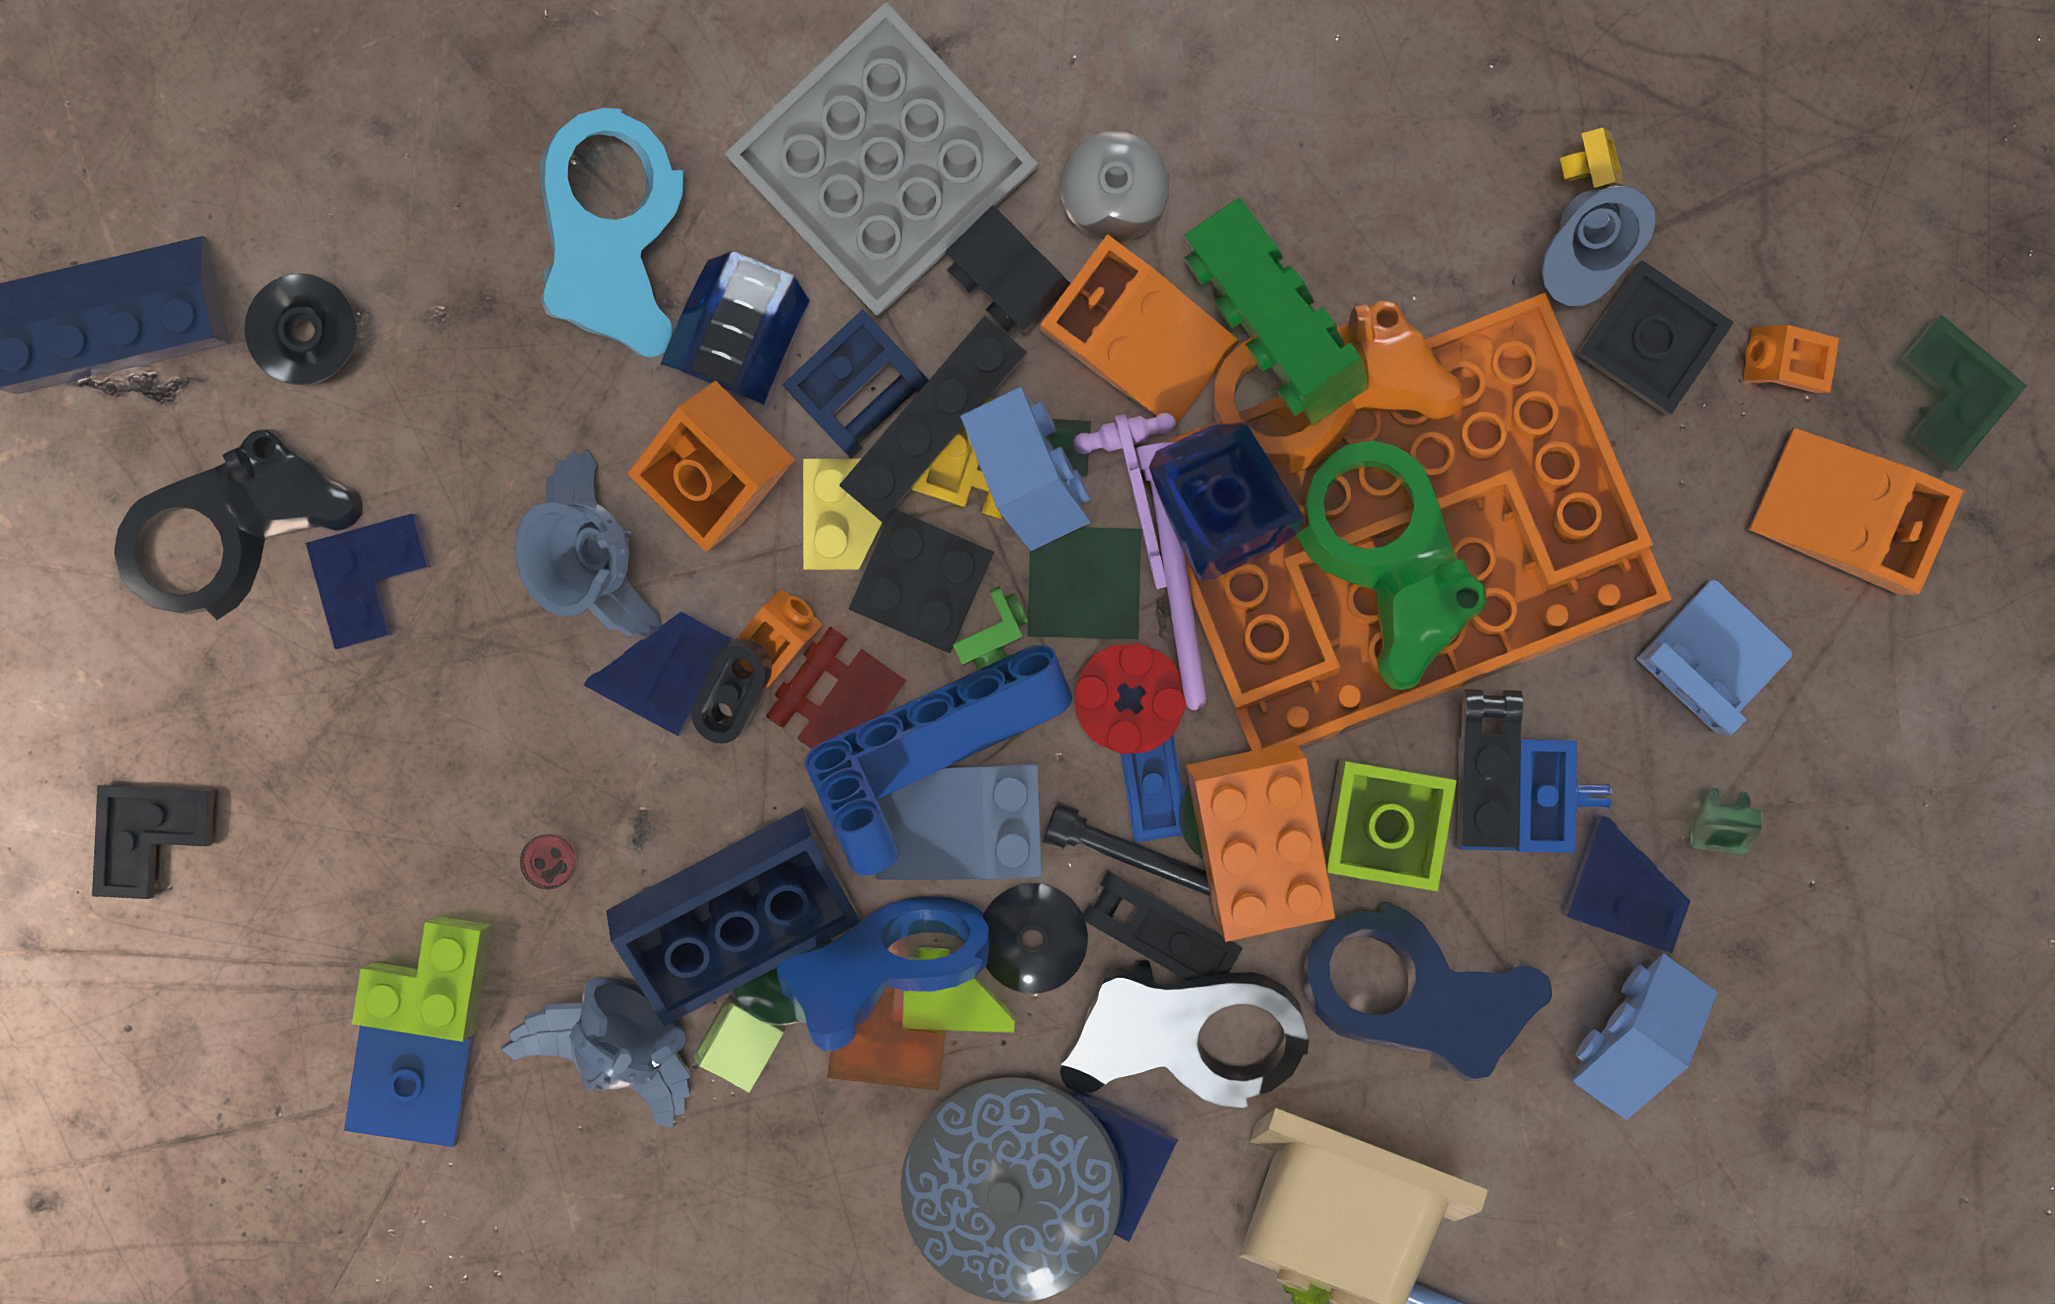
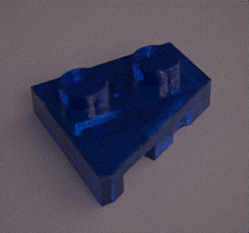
(662, 672)
(1625, 891)

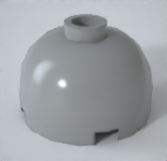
(1114, 186)

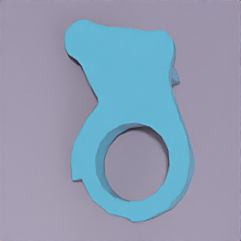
(596, 260)

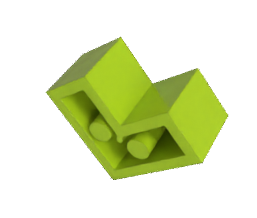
(436, 997)

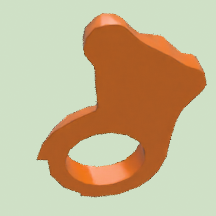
(1398, 374)

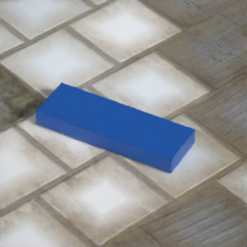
(1150, 781)

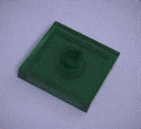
(1086, 585)

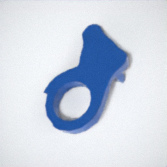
(845, 980)

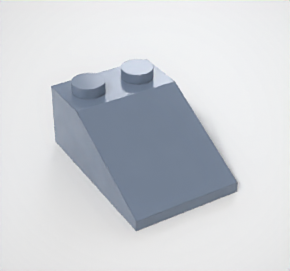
(966, 824)

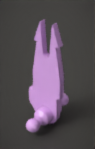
(1123, 435)

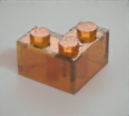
(890, 1054)

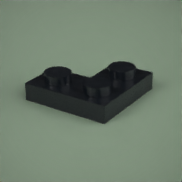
(130, 826)

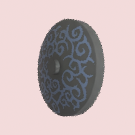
(1012, 1189)

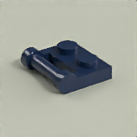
(843, 370)

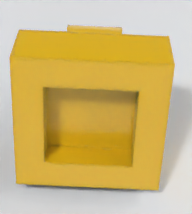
(1597, 161)

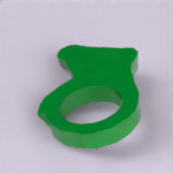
(1417, 580)

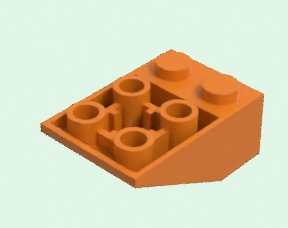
(1138, 331)
(1857, 511)

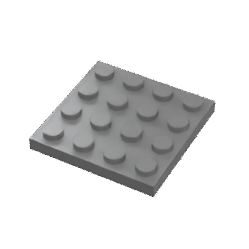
(881, 159)

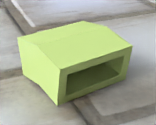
(737, 1045)

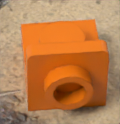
(1791, 357)
(782, 630)

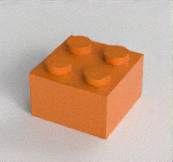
(710, 465)

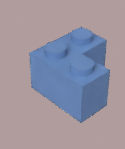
(1023, 471)
(1646, 1037)

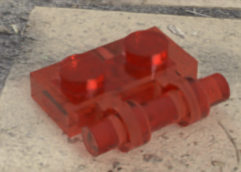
(859, 695)

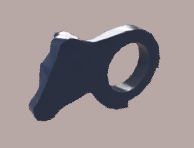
(1450, 1014)

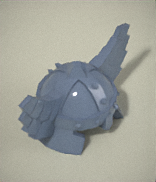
(578, 553)
(613, 1044)

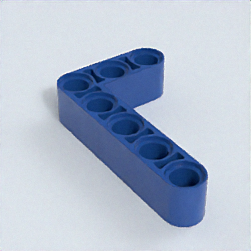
(925, 738)

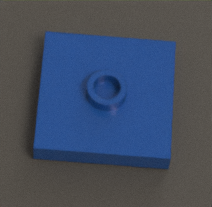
(408, 1086)

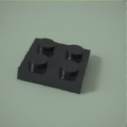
(1654, 338)
(921, 580)

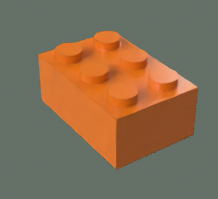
(1260, 841)

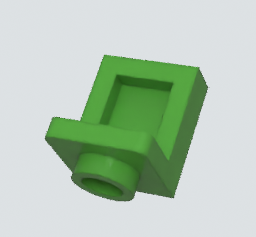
(987, 646)

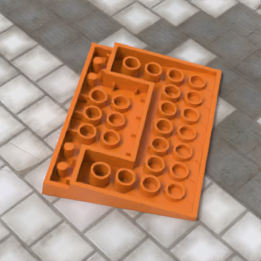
(1523, 499)

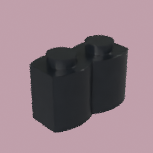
(1006, 271)

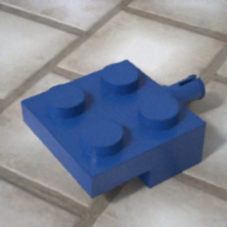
(1547, 797)

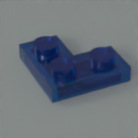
(349, 572)

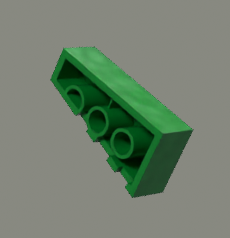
(1276, 313)

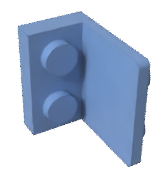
(1715, 657)

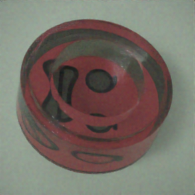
(548, 861)

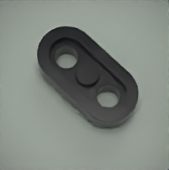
(734, 687)

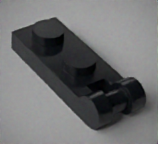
(1490, 770)
(1161, 931)

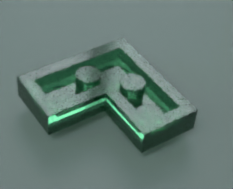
(1972, 387)

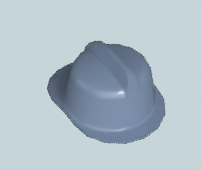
(1596, 243)

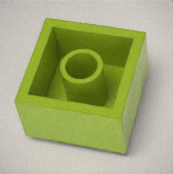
(1388, 825)

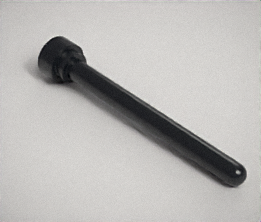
(1070, 830)

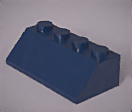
(109, 316)
(731, 917)

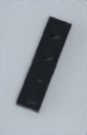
(933, 419)

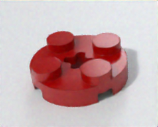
(1161, 704)

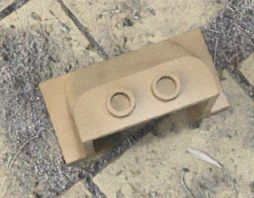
(1347, 1212)

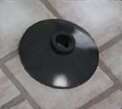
(274, 322)
(1055, 917)

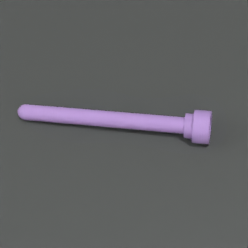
(1178, 592)

